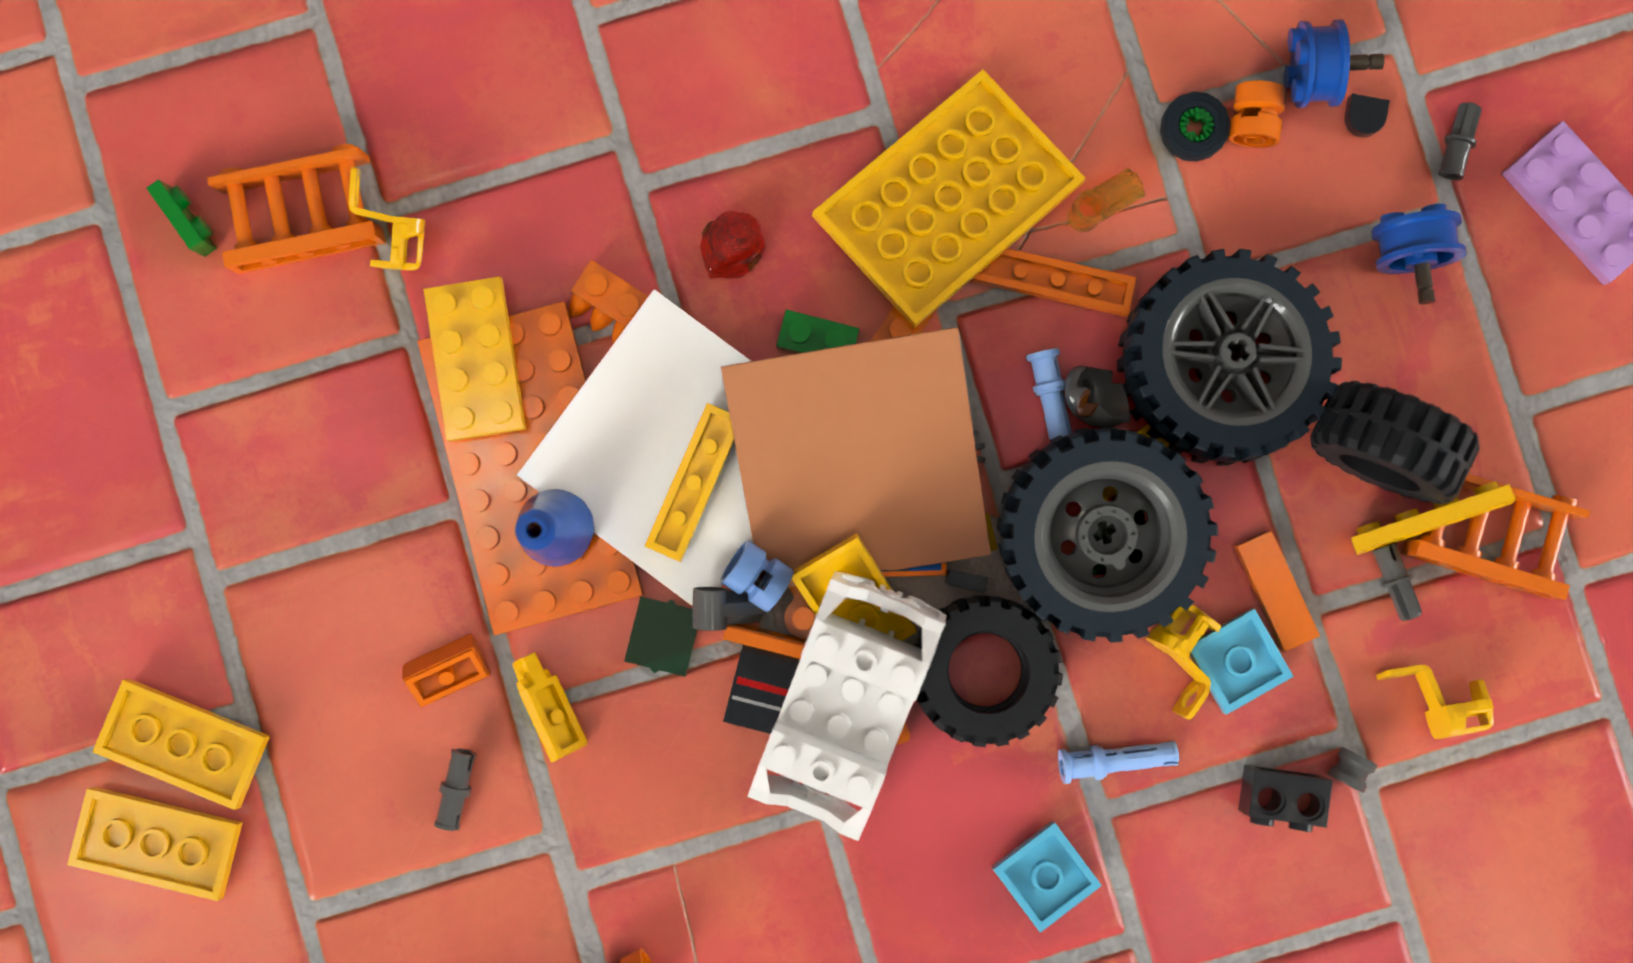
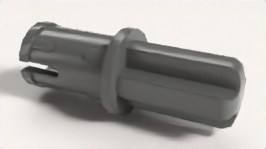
(1460, 141)
(1397, 582)

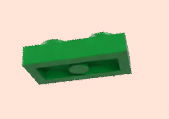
(175, 205)
(809, 333)

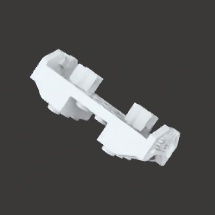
(846, 708)

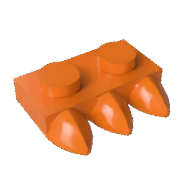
(610, 297)

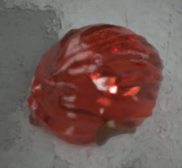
(731, 245)

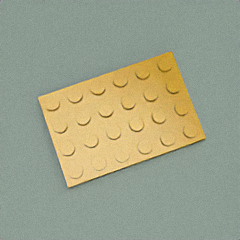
(948, 198)

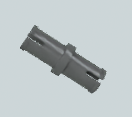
(455, 789)

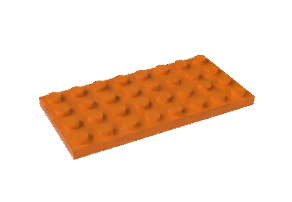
(492, 495)

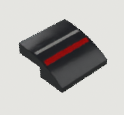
(759, 688)

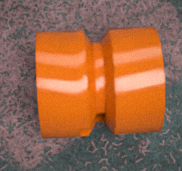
(1258, 111)

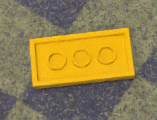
(474, 359)
(181, 744)
(155, 843)

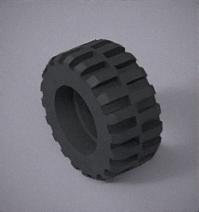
(1395, 442)
(1035, 688)

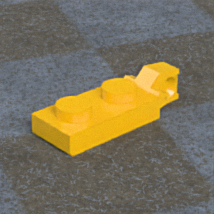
(548, 708)

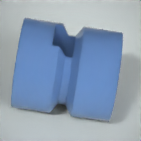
(745, 569)

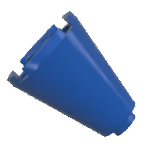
(555, 527)

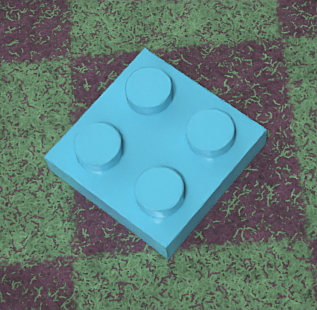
(1240, 661)
(1046, 876)

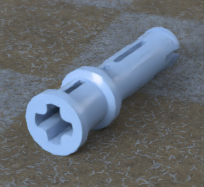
(1050, 389)
(1099, 761)

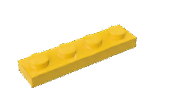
(692, 484)
(1413, 523)

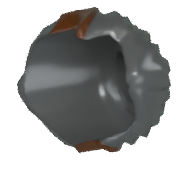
(1095, 398)

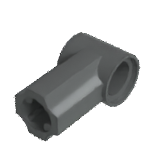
(720, 607)

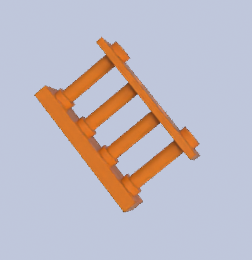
(285, 247)
(1505, 569)

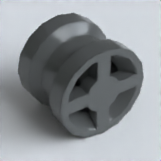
(1352, 769)

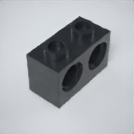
(1286, 789)

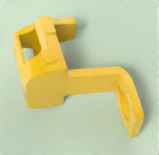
(402, 230)
(1179, 648)
(1445, 719)

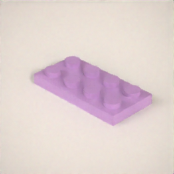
(1577, 200)

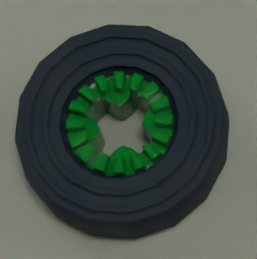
(1199, 108)

